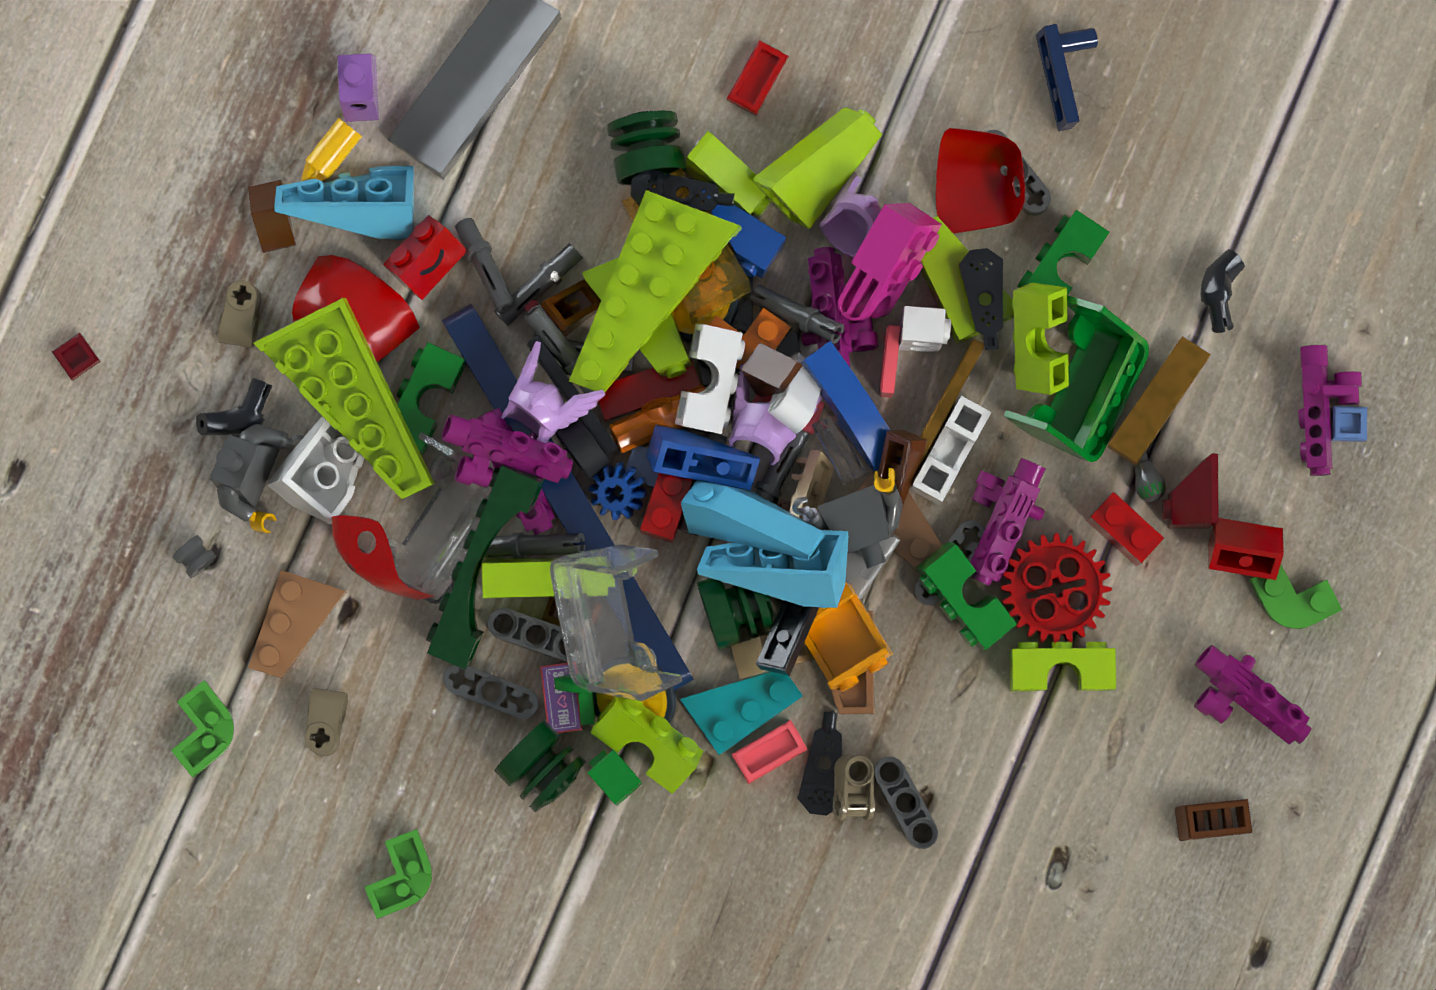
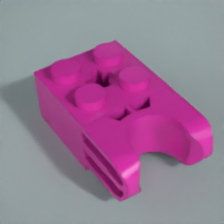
(888, 260)

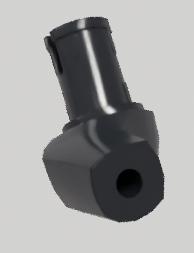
(1217, 289)
(236, 419)

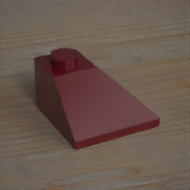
(1195, 499)

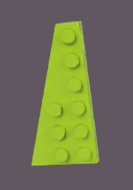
(653, 274)
(343, 382)

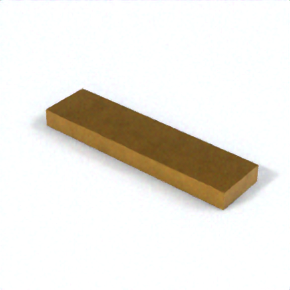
(951, 393)
(1158, 400)

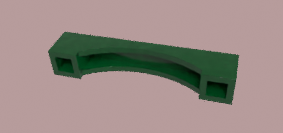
(457, 633)

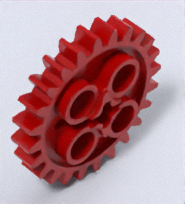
(1063, 618)

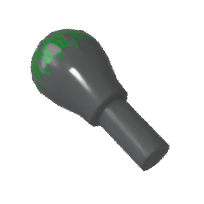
(1148, 481)

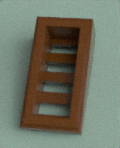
(911, 456)
(1186, 824)

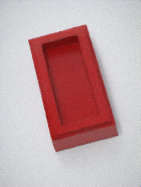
(757, 78)

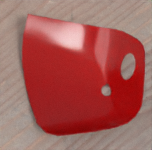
(970, 181)
(376, 306)
(374, 567)

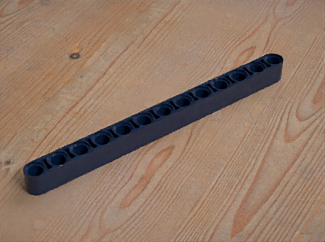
(566, 495)

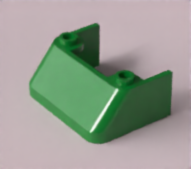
(1099, 384)

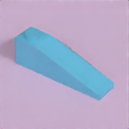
(365, 204)
(747, 520)
(783, 576)

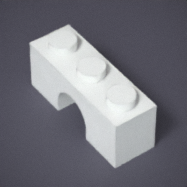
(720, 351)
(950, 450)

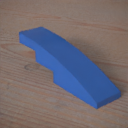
(849, 402)

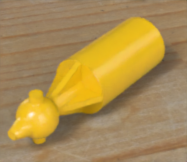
(330, 151)

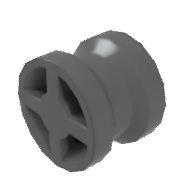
(194, 556)

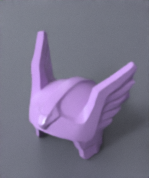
(850, 217)
(541, 404)
(756, 424)

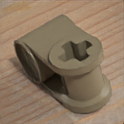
(239, 321)
(325, 714)
(853, 791)

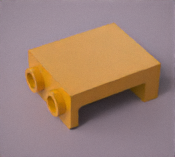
(846, 641)

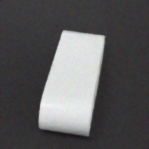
(799, 400)

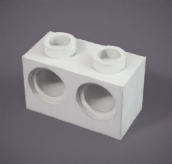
(923, 329)

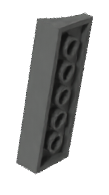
(473, 81)

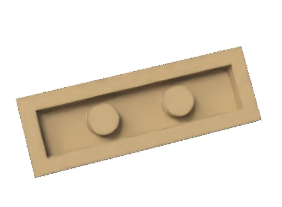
(813, 481)

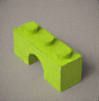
(1036, 363)
(1093, 665)
(631, 721)

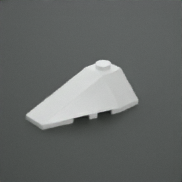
(318, 473)

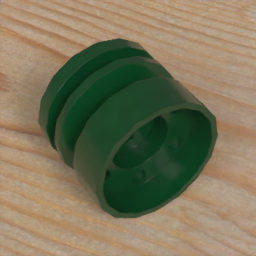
(645, 140)
(734, 608)
(540, 766)

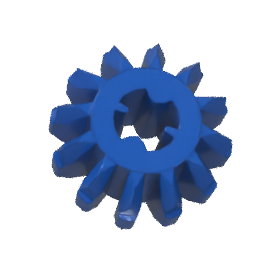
(630, 494)

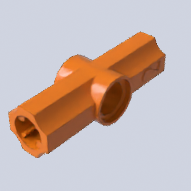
(639, 427)

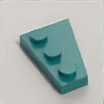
(740, 707)

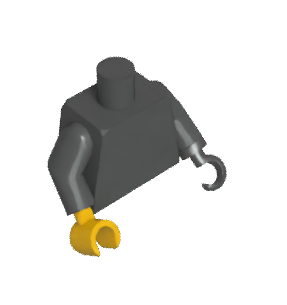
(244, 470)
(866, 515)

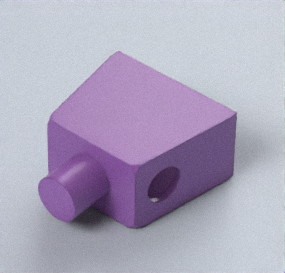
(358, 86)

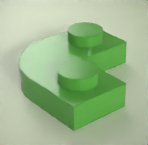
(1294, 609)
(213, 732)
(411, 877)

